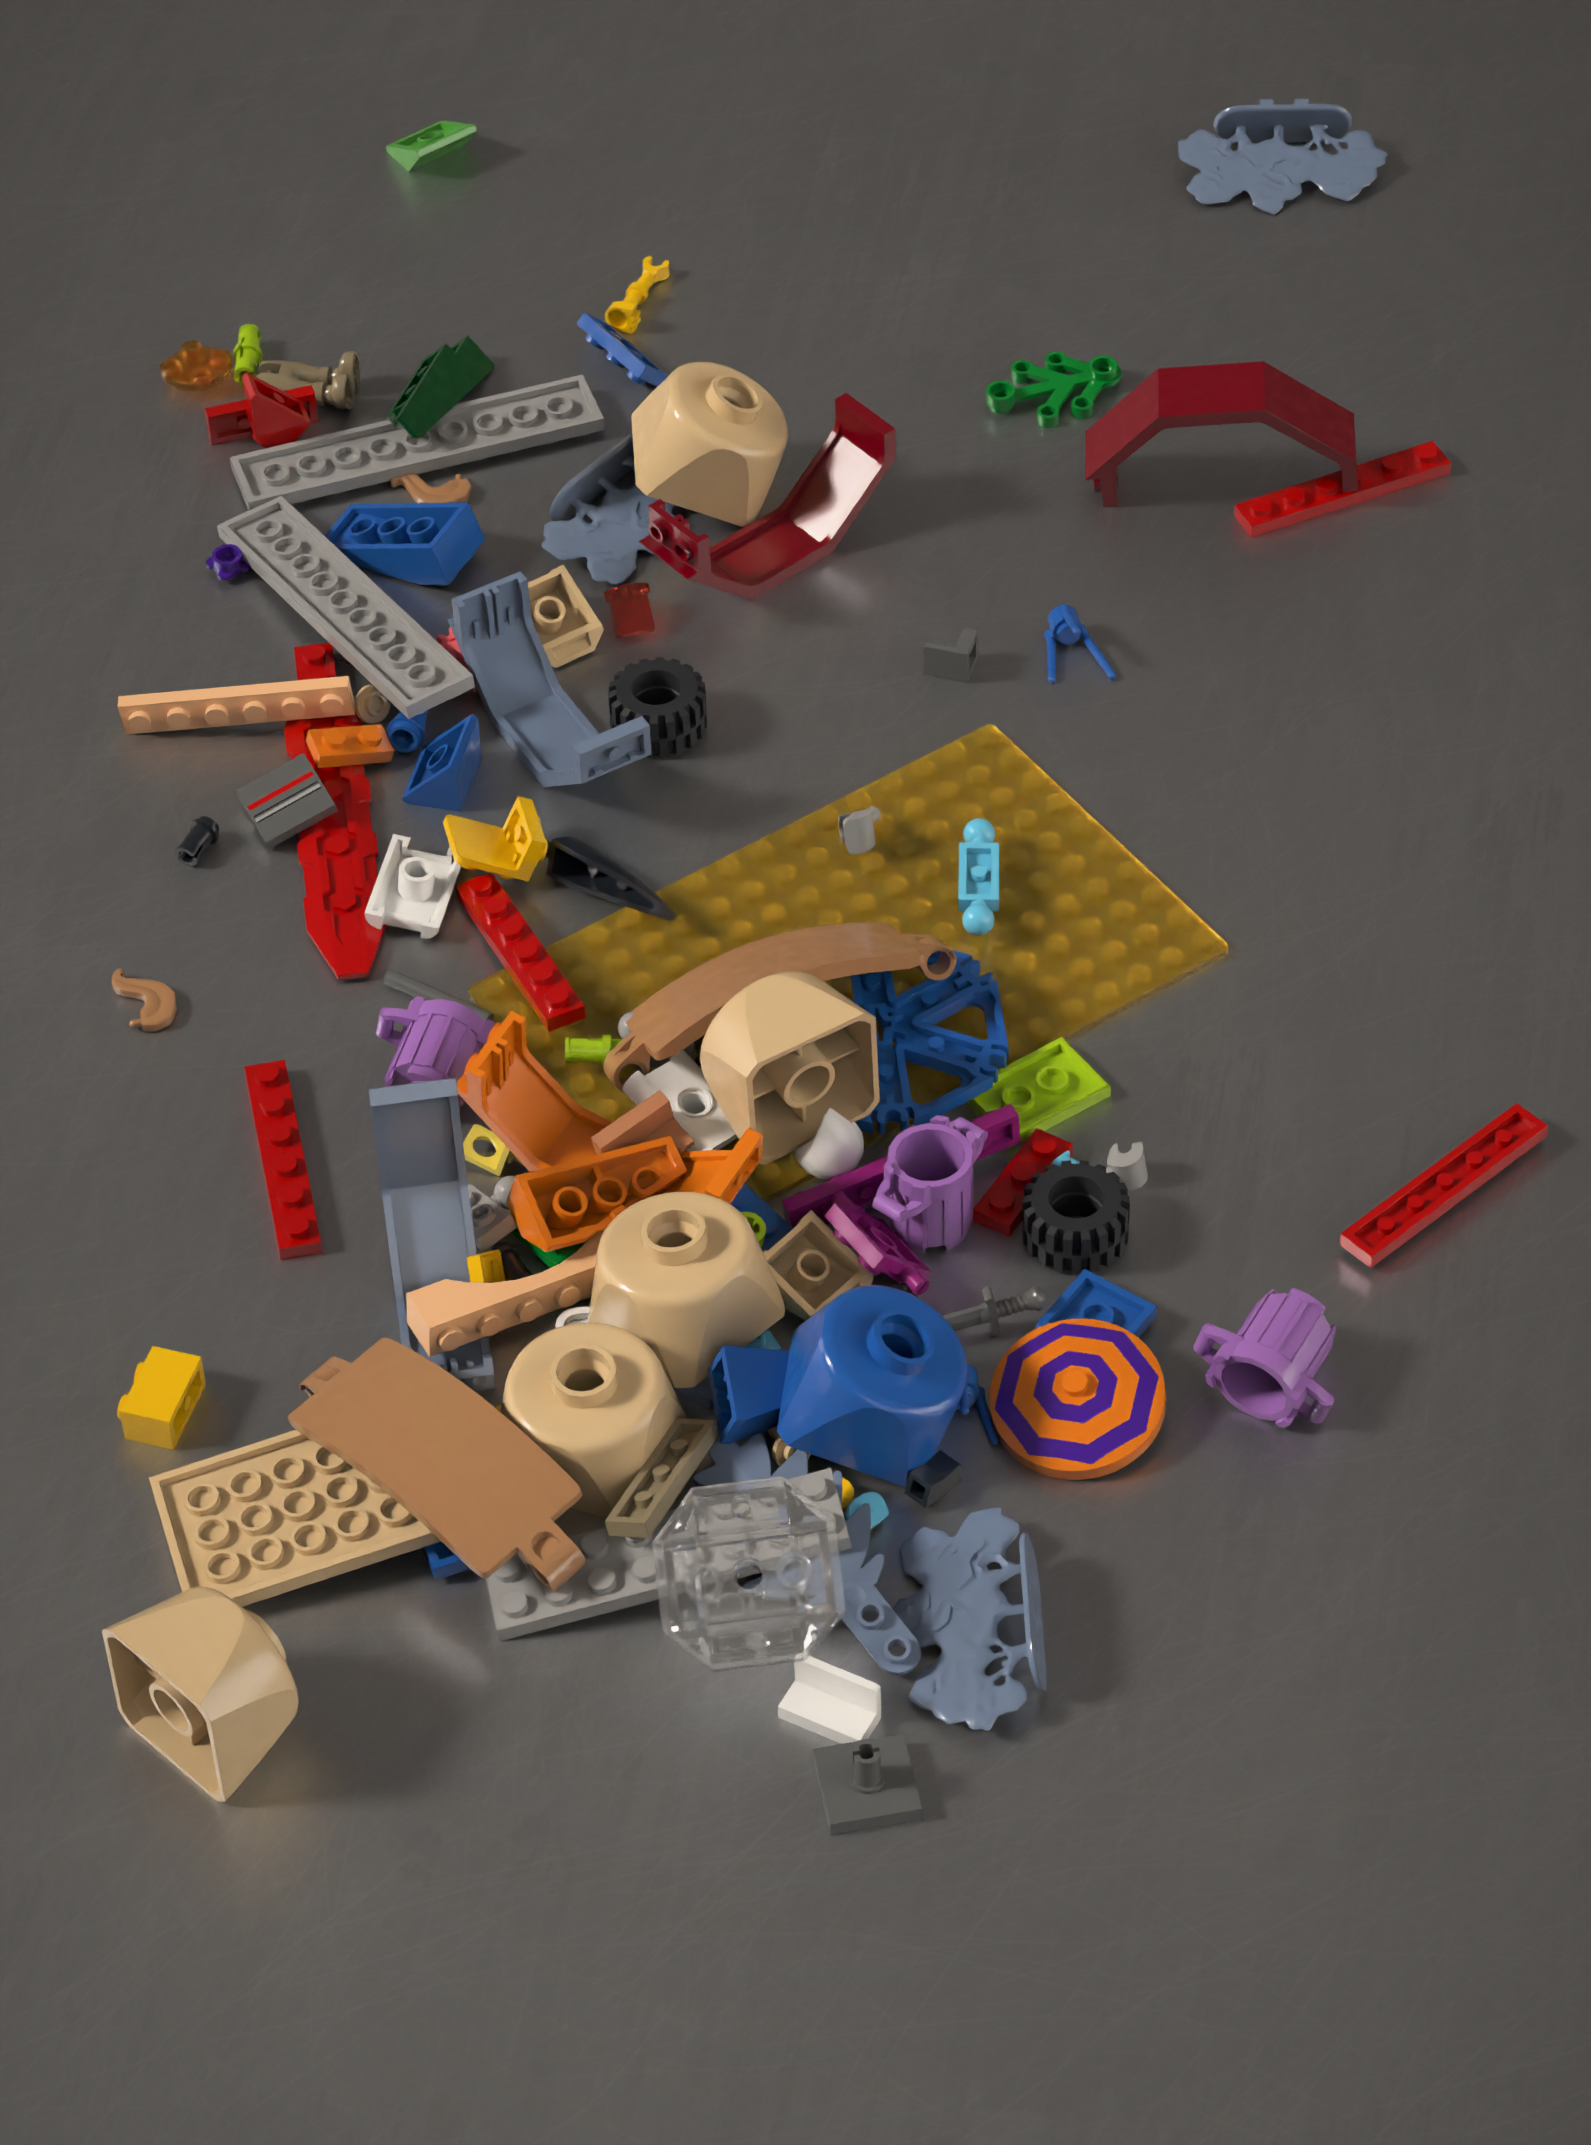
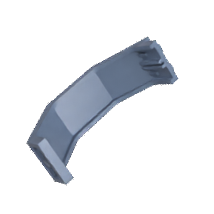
(525, 696)
(427, 1206)

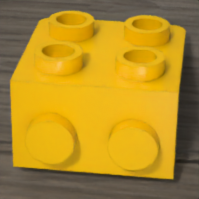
(504, 851)

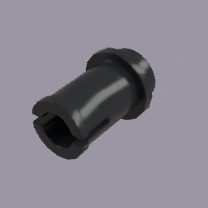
(201, 834)
(512, 1264)

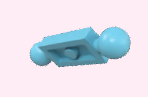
(978, 877)

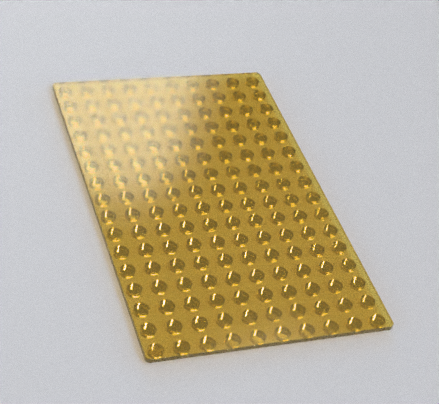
(1070, 947)

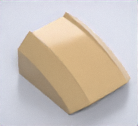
(562, 617)
(813, 1267)

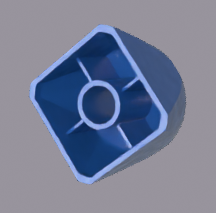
(872, 1382)

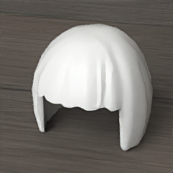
(833, 1149)

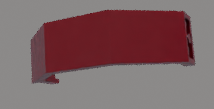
(1218, 397)
(801, 528)

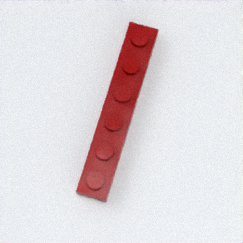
(1327, 495)
(520, 952)
(283, 1160)
(1443, 1185)

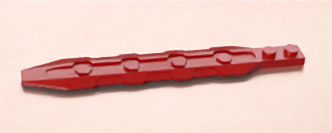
(340, 849)

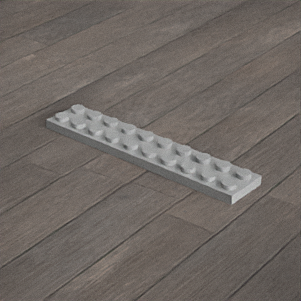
(381, 451)
(346, 607)

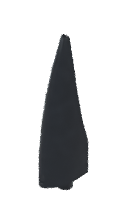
(598, 875)

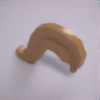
(451, 492)
(158, 997)

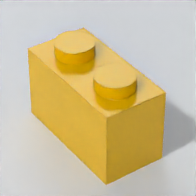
(161, 1397)

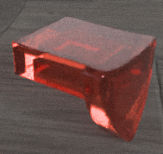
(630, 609)

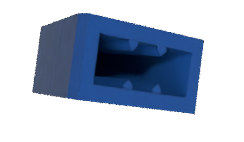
(747, 1390)

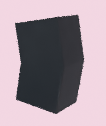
(933, 1479)

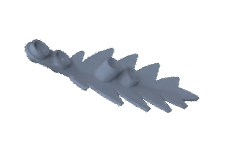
(859, 1581)

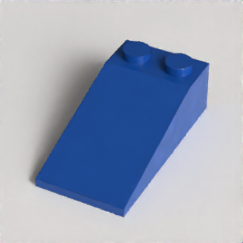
(409, 539)

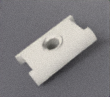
(412, 888)
(689, 1098)

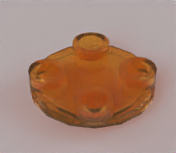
(196, 367)

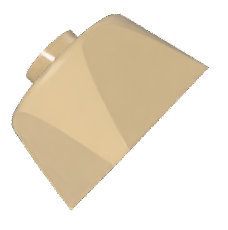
(709, 442)
(787, 1056)
(684, 1281)
(592, 1405)
(202, 1685)

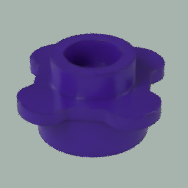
(227, 562)

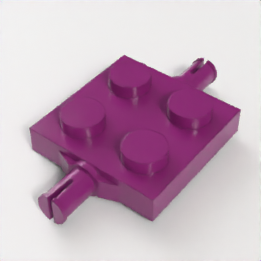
(877, 1244)

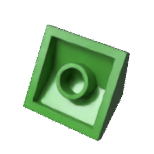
(430, 143)

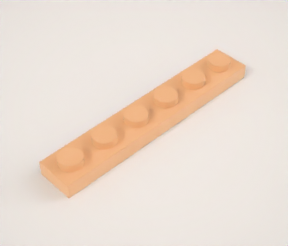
(236, 705)

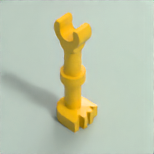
(624, 314)

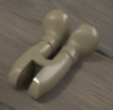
(329, 384)

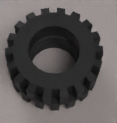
(666, 697)
(1075, 1242)

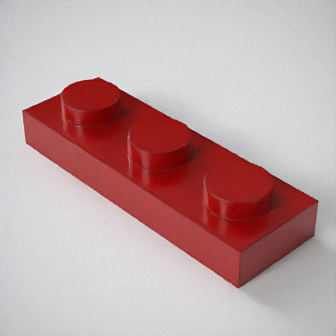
(230, 420)
(1002, 1203)

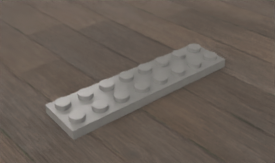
(615, 1575)

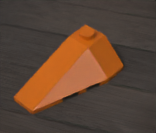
(583, 1196)

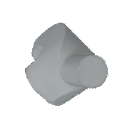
(857, 829)
(1129, 1165)

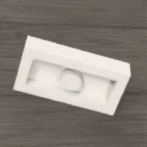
(831, 1702)

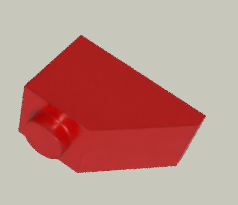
(272, 413)

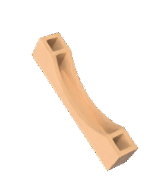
(462, 1312)

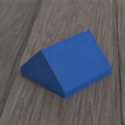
(446, 768)

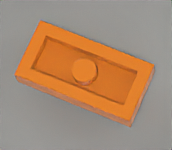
(349, 745)

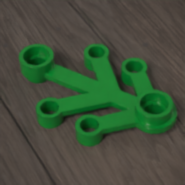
(1096, 375)

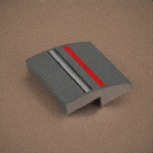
(286, 801)

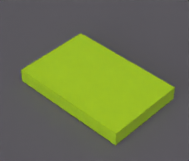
(1044, 1088)

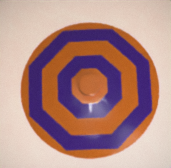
(1077, 1399)

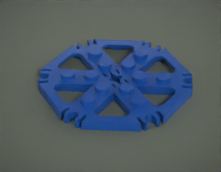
(911, 1024)

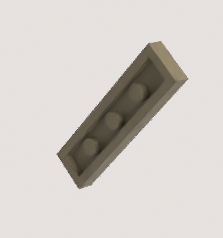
(662, 1478)

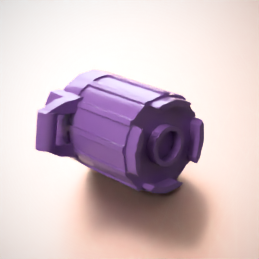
(433, 1042)
(931, 1182)
(1272, 1358)

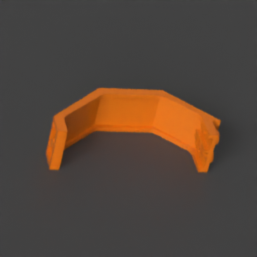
(550, 1128)

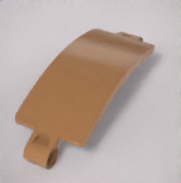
(689, 1004)
(444, 1459)

